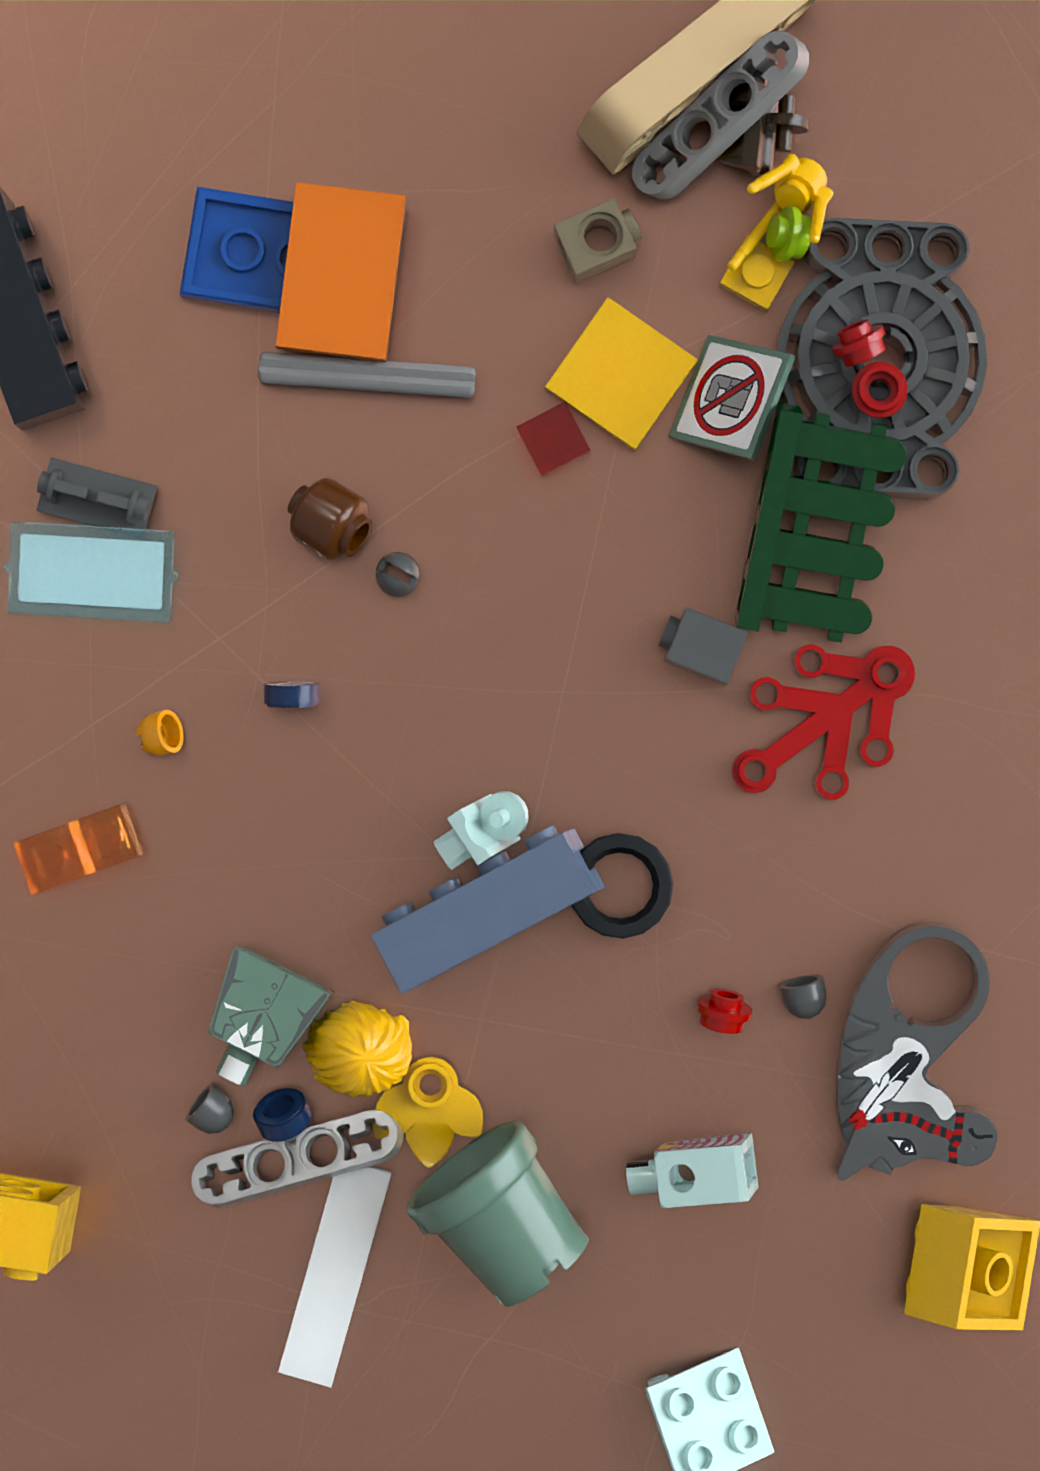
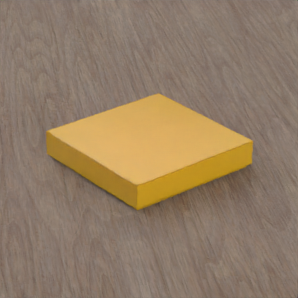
(621, 374)

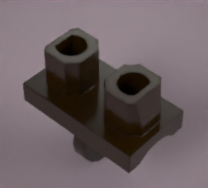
(771, 132)

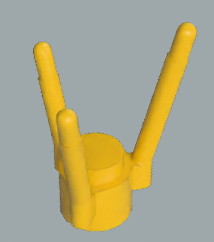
(798, 184)

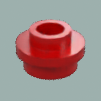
(859, 342)
(891, 377)
(724, 1011)

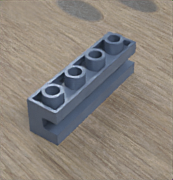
(487, 909)

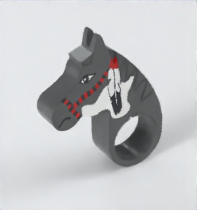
(883, 1093)

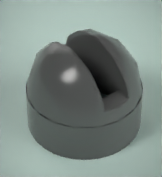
(392, 585)
(804, 995)
(210, 1111)

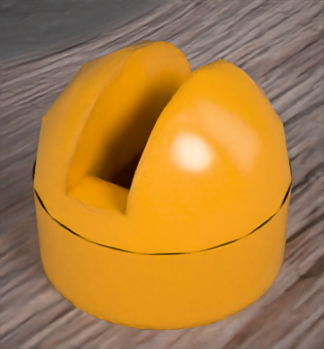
(160, 733)

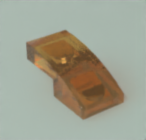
(78, 848)

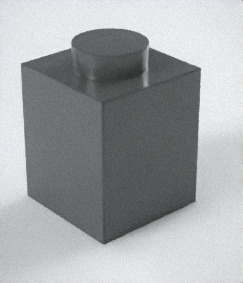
(702, 645)

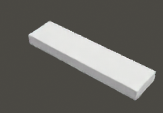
(334, 1275)

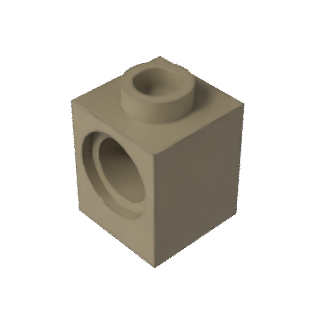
(579, 257)

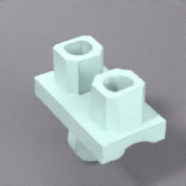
(483, 829)

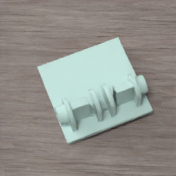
(709, 1416)

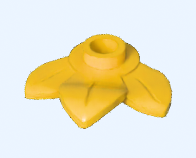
(431, 1118)

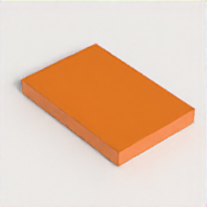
(341, 272)

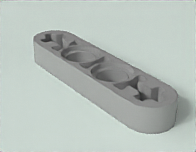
(715, 108)
(298, 1165)

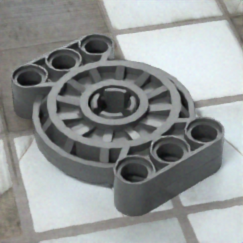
(917, 325)

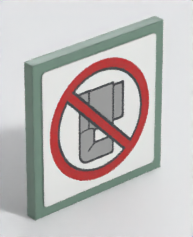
(732, 397)

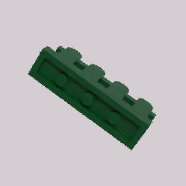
(820, 498)

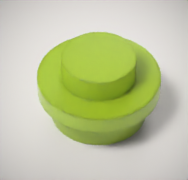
(788, 234)

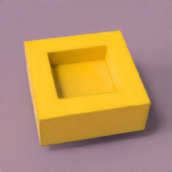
(757, 277)

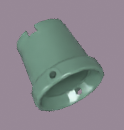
(500, 1214)

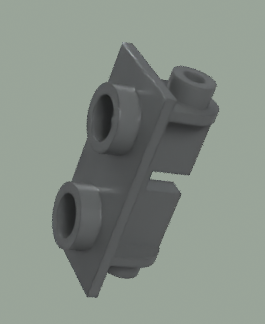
(94, 496)

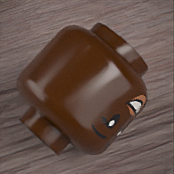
(329, 519)

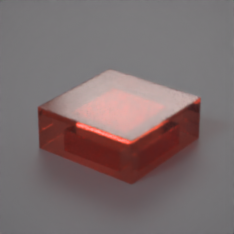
(553, 439)

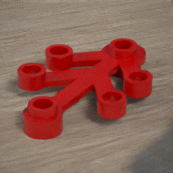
(831, 714)

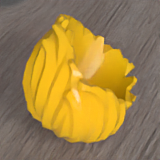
(359, 1049)

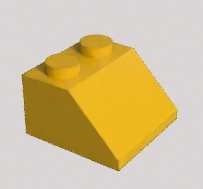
(971, 1268)

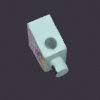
(721, 1167)

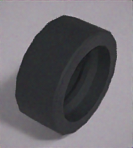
(661, 888)

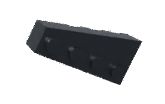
(33, 363)

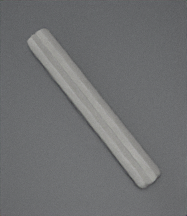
(366, 375)

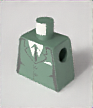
(261, 1013)

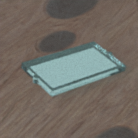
(90, 571)

